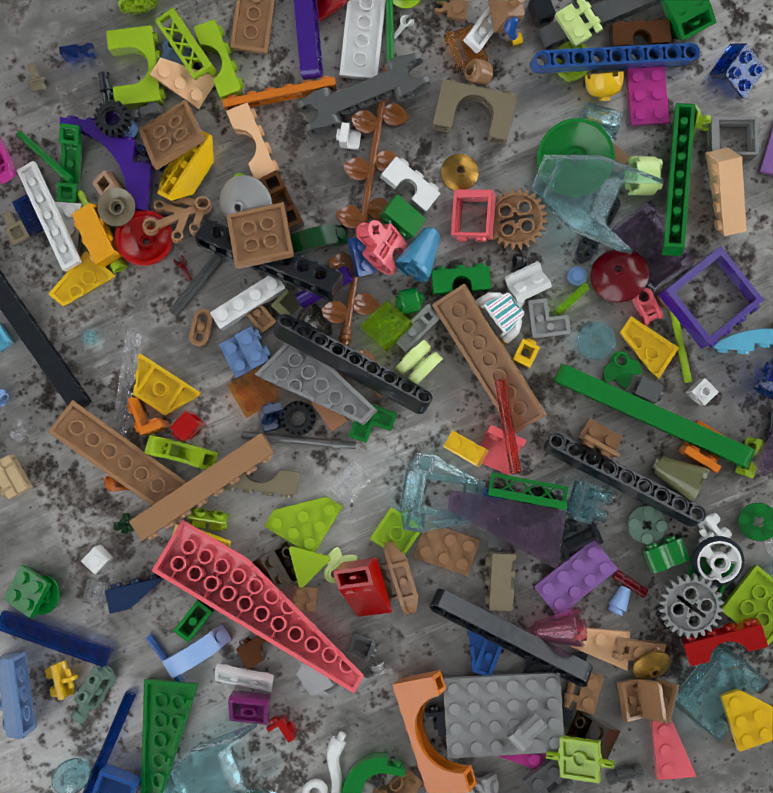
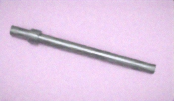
(336, 443)

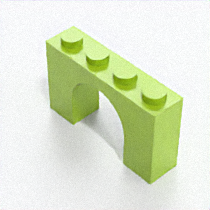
(143, 42)

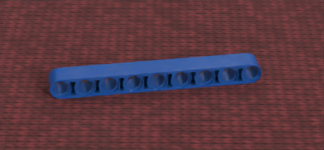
(622, 53)

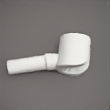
(403, 25)

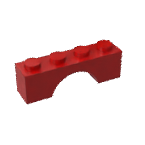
(747, 633)

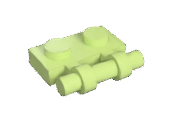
(573, 25)

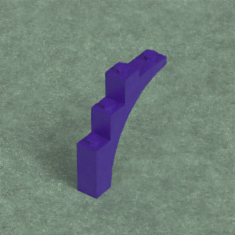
(137, 176)

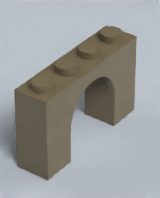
(499, 104)

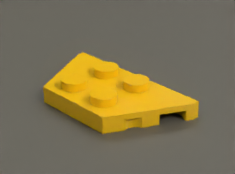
(161, 388)

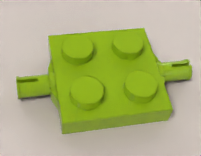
(580, 759)

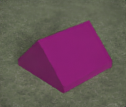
(249, 707)

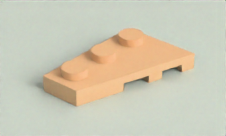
(601, 645)

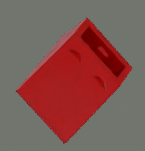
(363, 587)

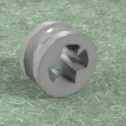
(377, 669)

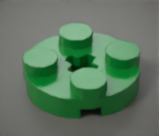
(747, 517)

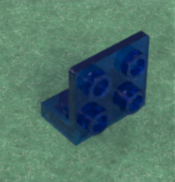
(739, 67)

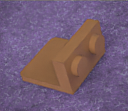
(641, 699)

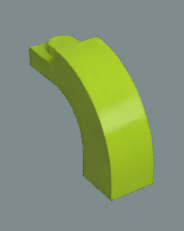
(180, 451)

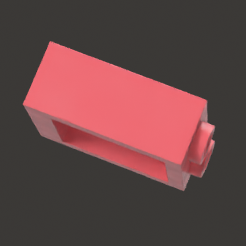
(472, 196)

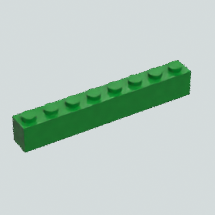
(678, 180)

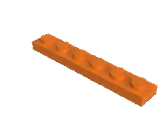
(285, 93)

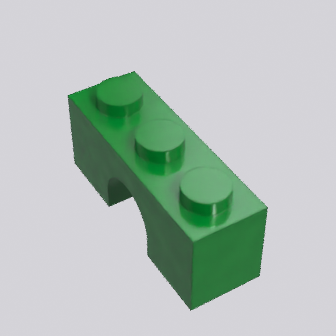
(476, 276)

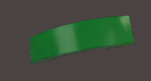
(71, 161)

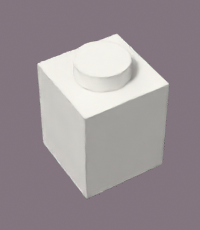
(97, 559)

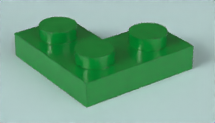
(382, 418)

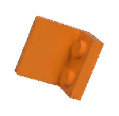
(142, 424)
(700, 456)

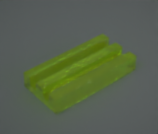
(572, 298)

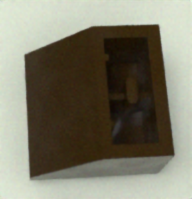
(277, 566)
(593, 728)

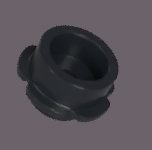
(519, 261)

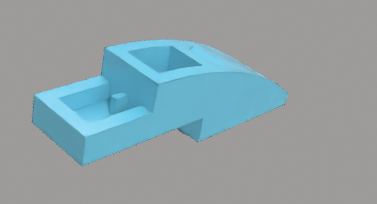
(745, 341)

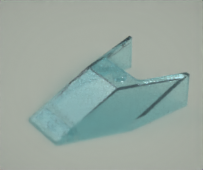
(583, 191)
(211, 767)

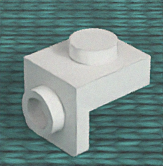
(347, 137)

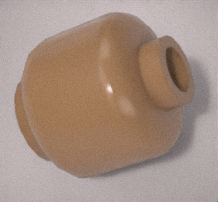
(479, 72)

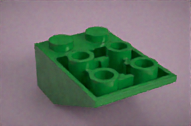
(688, 17)

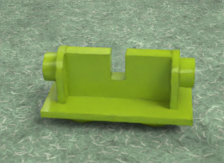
(756, 445)
(200, 518)

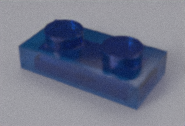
(28, 215)

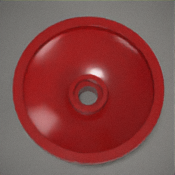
(131, 236)

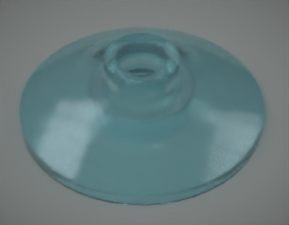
(73, 782)

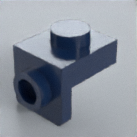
(269, 416)

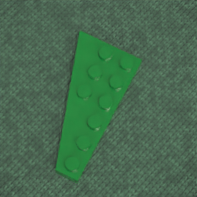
(164, 719)

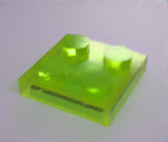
(386, 325)

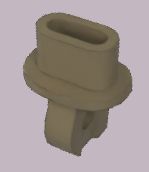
(36, 83)

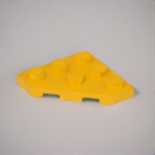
(748, 719)

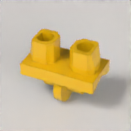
(62, 679)

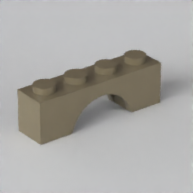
(285, 483)

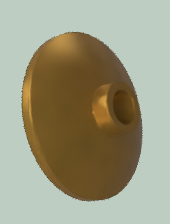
(455, 180)
(651, 665)

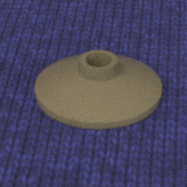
(108, 207)

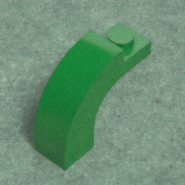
(368, 766)

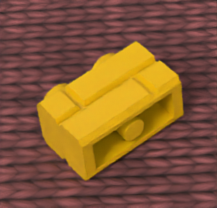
(466, 448)

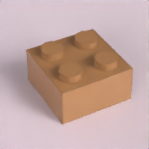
(305, 598)

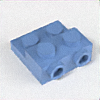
(245, 351)

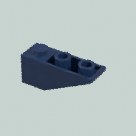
(124, 597)

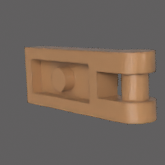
(635, 648)

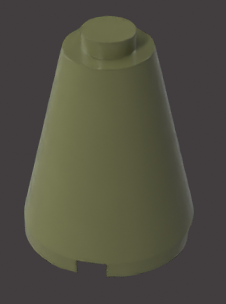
(681, 476)

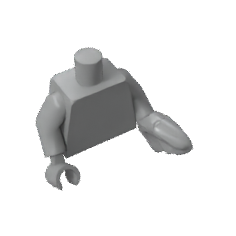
(316, 683)

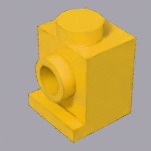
(531, 347)

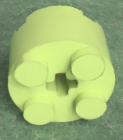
(649, 165)

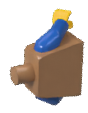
(506, 17)

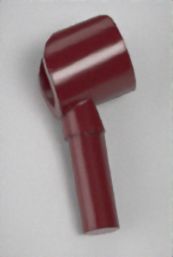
(182, 265)

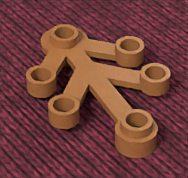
(180, 215)

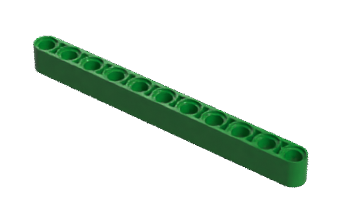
(654, 416)

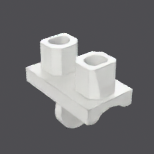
(709, 528)

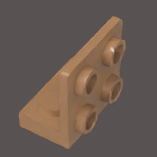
(600, 437)

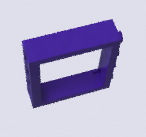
(686, 318)

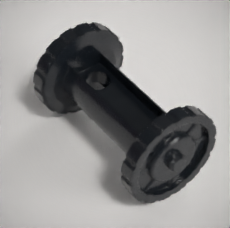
(579, 540)

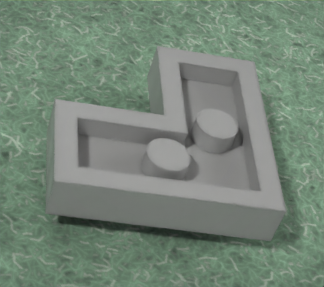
(542, 324)

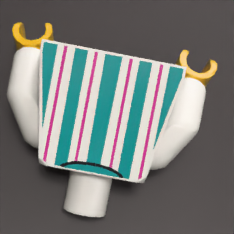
(503, 314)

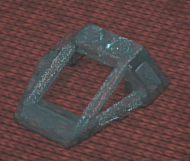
(418, 471)

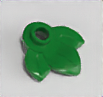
(622, 372)

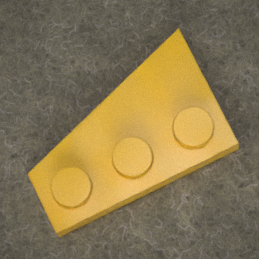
(80, 281)
(649, 346)

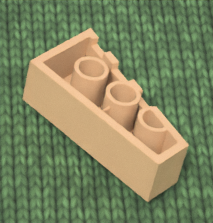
(727, 190)

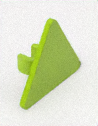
(701, 122)
(307, 564)

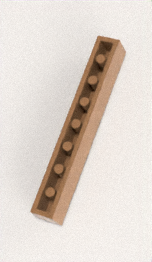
(202, 487)

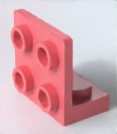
(497, 455)

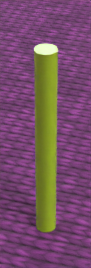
(681, 351)

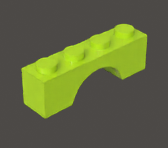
(211, 40)

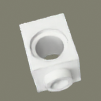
(701, 392)

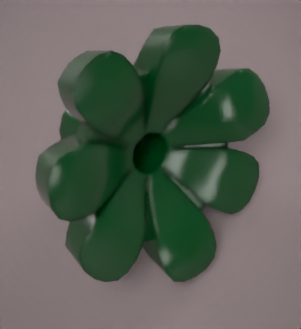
(124, 524)

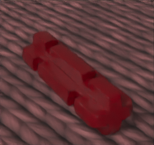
(630, 583)

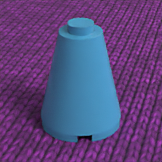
(419, 255)

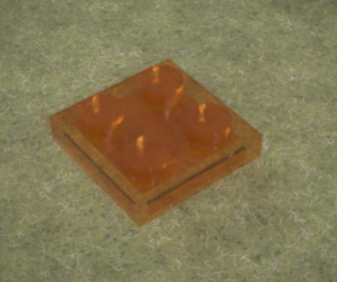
(252, 392)

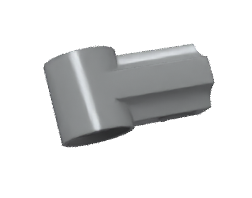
(522, 735)

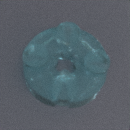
(607, 342)

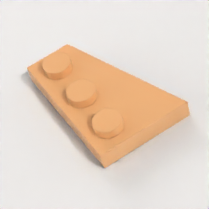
(180, 81)

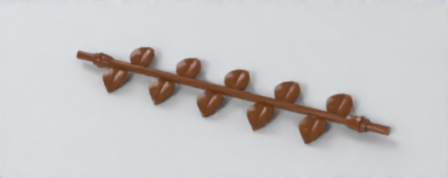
(351, 216)

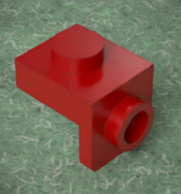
(286, 727)

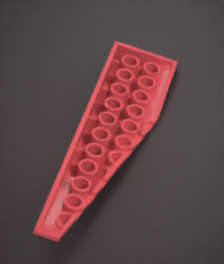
(249, 598)

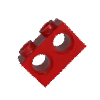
(187, 426)

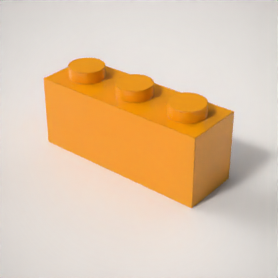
(96, 235)

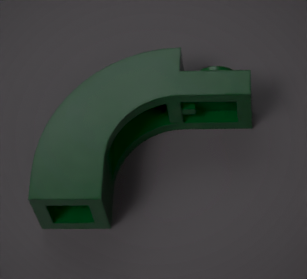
(318, 238)

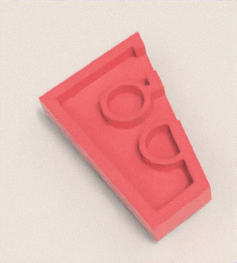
(669, 753)

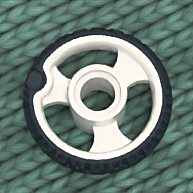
(734, 554)

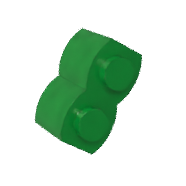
(666, 554)

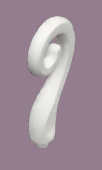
(334, 751)

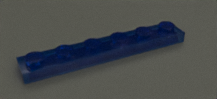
(54, 638)

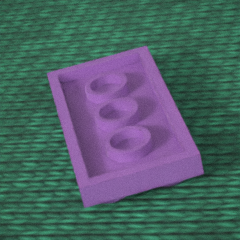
(575, 577)

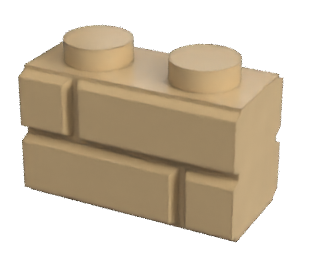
(12, 478)

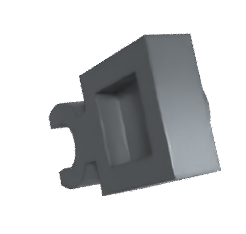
(148, 112)

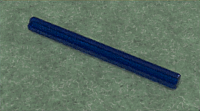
(110, 740)

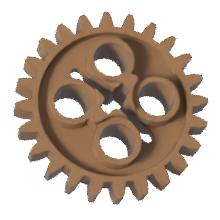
(518, 236)

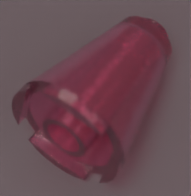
(562, 628)

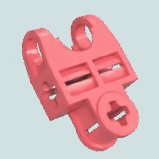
(380, 244)

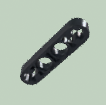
(590, 251)

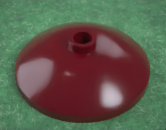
(620, 285)

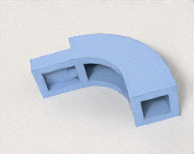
(197, 651)

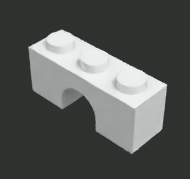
(399, 172)

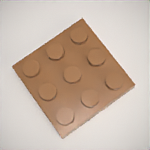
(171, 134)
(260, 235)

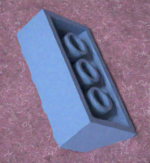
(16, 695)

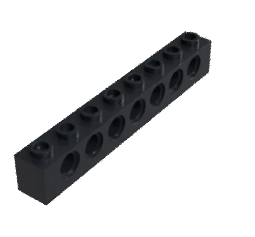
(216, 239)

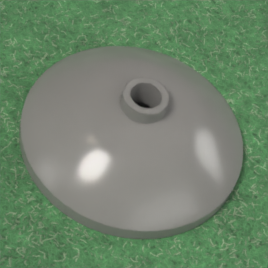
(244, 191)

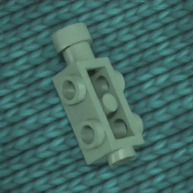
(94, 687)

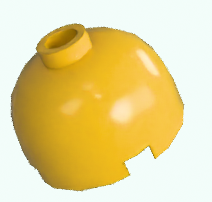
(604, 84)

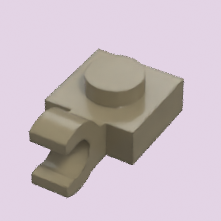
(15, 231)

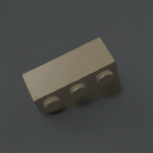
(500, 580)

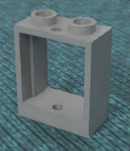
(752, 131)

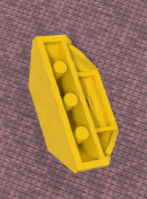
(187, 171)

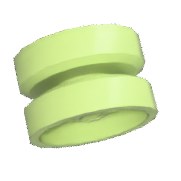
(415, 361)

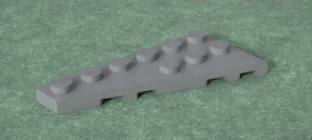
(315, 382)

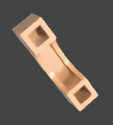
(244, 123)

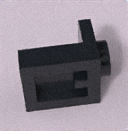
(439, 721)

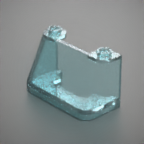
(700, 692)

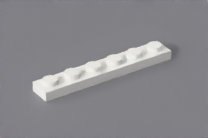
(49, 216)

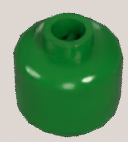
(409, 300)

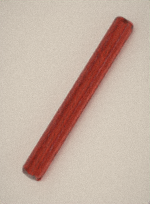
(507, 426)

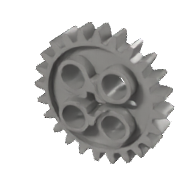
(679, 619)

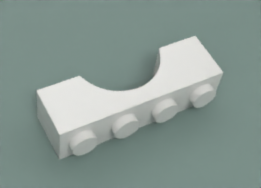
(240, 305)

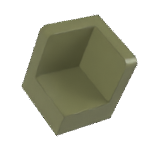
(286, 303)

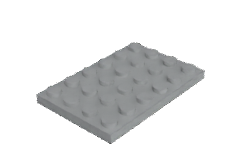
(488, 706)

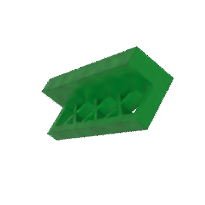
(502, 493)

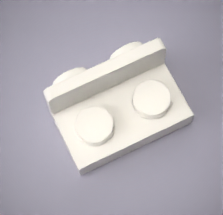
(527, 282)

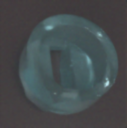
(89, 337)

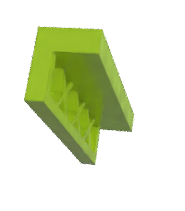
(192, 43)

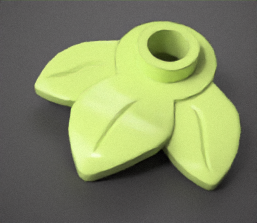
(335, 560)

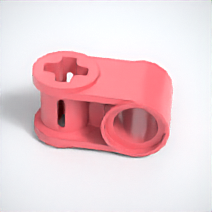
(647, 307)

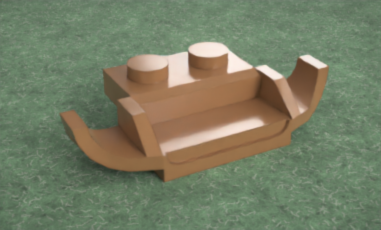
(399, 579)

